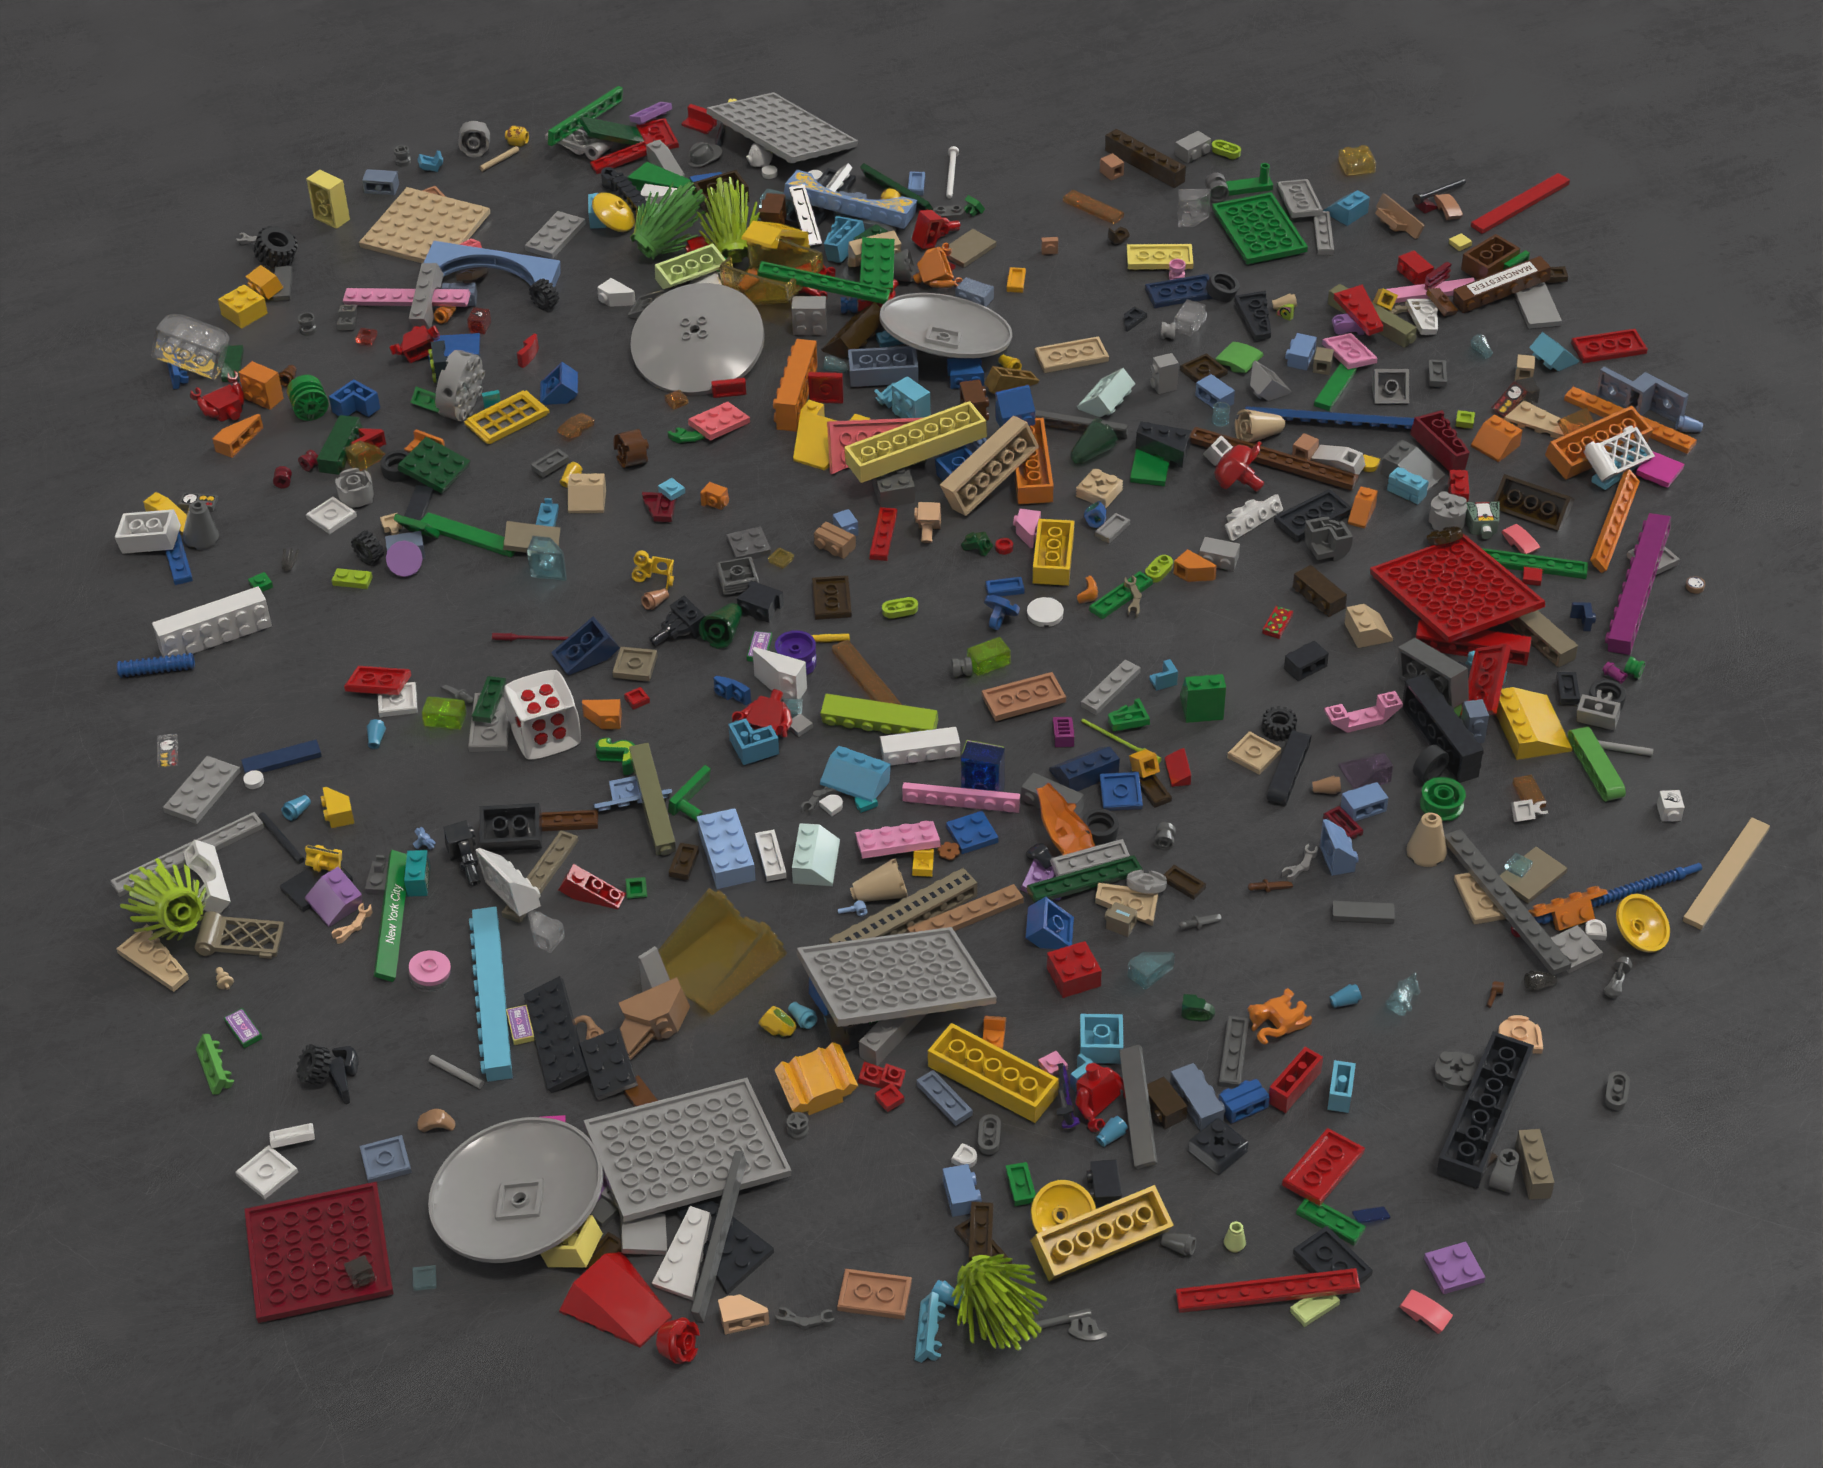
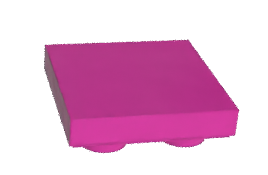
(1660, 470)

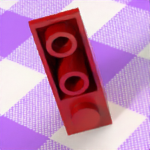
(590, 889)

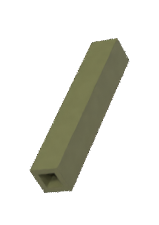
(1393, 326)
(652, 799)

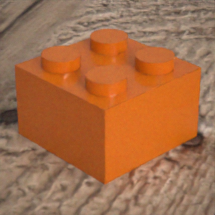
(261, 385)

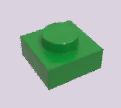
(262, 581)

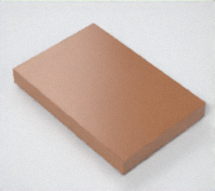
(874, 1294)

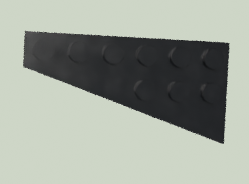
(742, 1250)

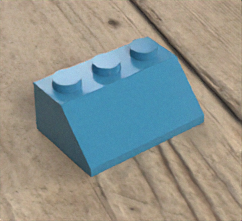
(856, 774)

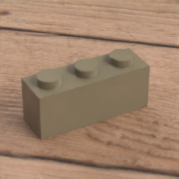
(1534, 1164)

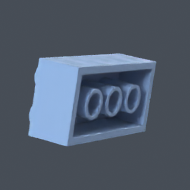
(726, 848)

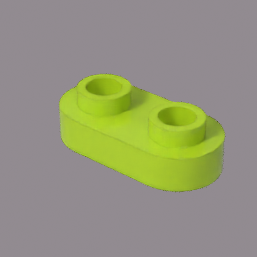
(1226, 149)
(1159, 568)
(900, 607)

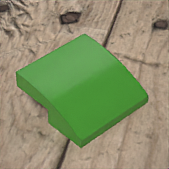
(1239, 357)

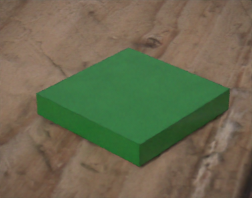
(416, 525)

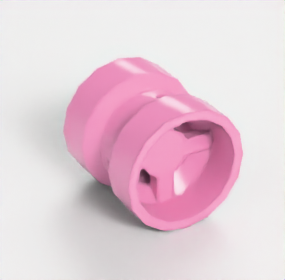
(1177, 269)

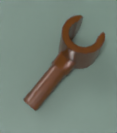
(1497, 988)

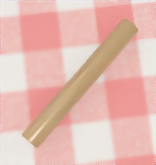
(496, 160)

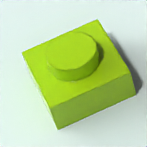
(1465, 419)

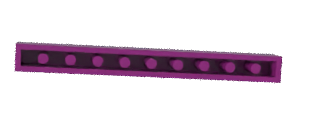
(1639, 584)

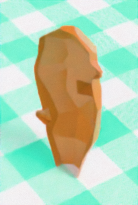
(1062, 823)

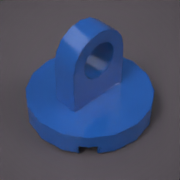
(1000, 607)

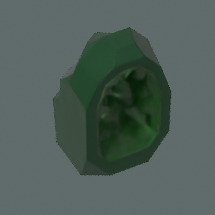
(1196, 1008)

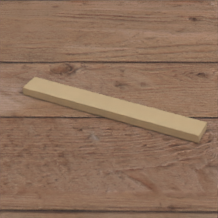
(1726, 873)

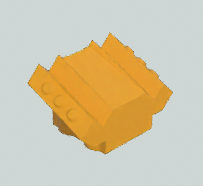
(816, 1079)

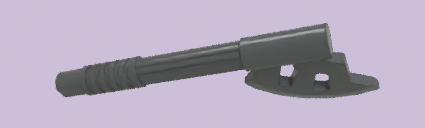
(1084, 1316)

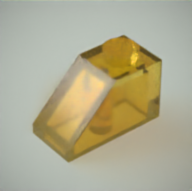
(363, 455)

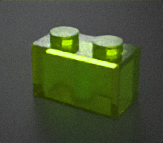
(989, 656)
(444, 712)

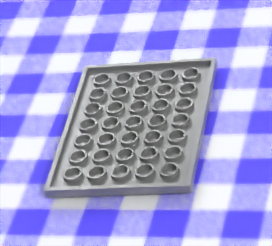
(895, 976)
(684, 1148)

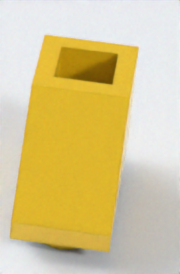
(338, 808)

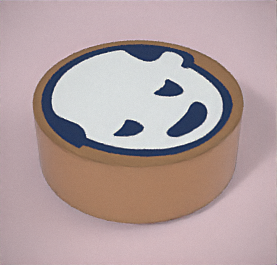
(1695, 584)

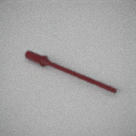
(510, 637)

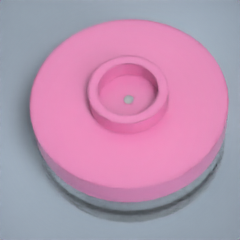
(429, 971)

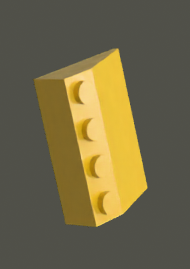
(1530, 724)

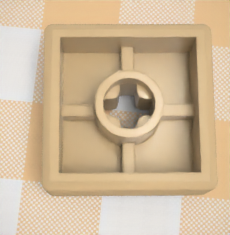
(1099, 487)

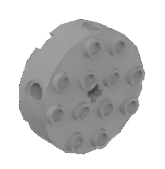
(459, 385)

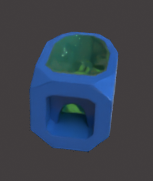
(1095, 514)

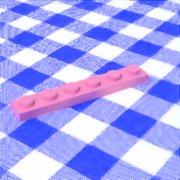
(961, 797)

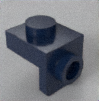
(1584, 611)

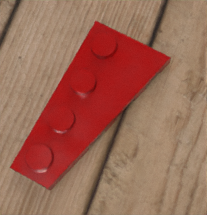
(1360, 308)

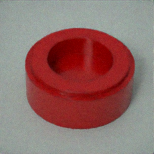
(1004, 546)

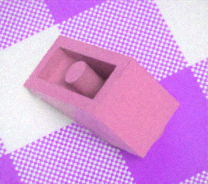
(1026, 525)

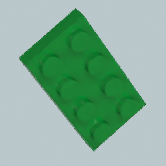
(877, 262)

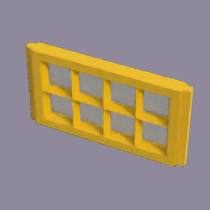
(506, 417)

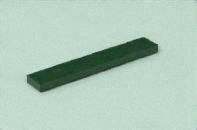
(888, 183)
(1083, 879)

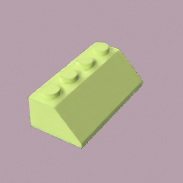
(688, 266)

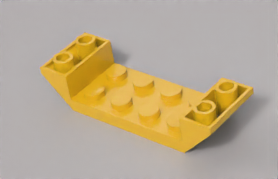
(768, 235)

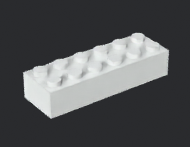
(213, 623)

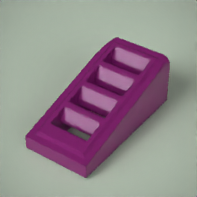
(1063, 731)

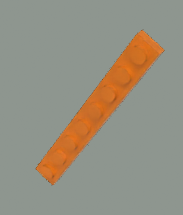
(1605, 408)
(1614, 521)

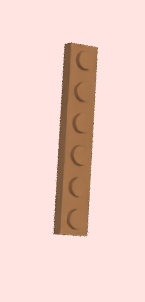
(973, 911)

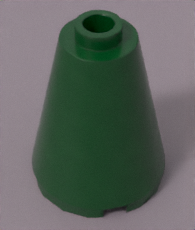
(721, 625)

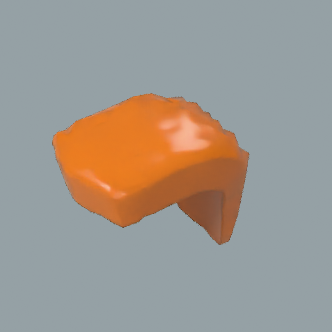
(1089, 594)

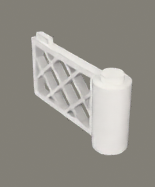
(1604, 461)

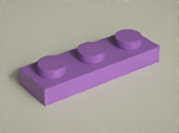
(650, 113)

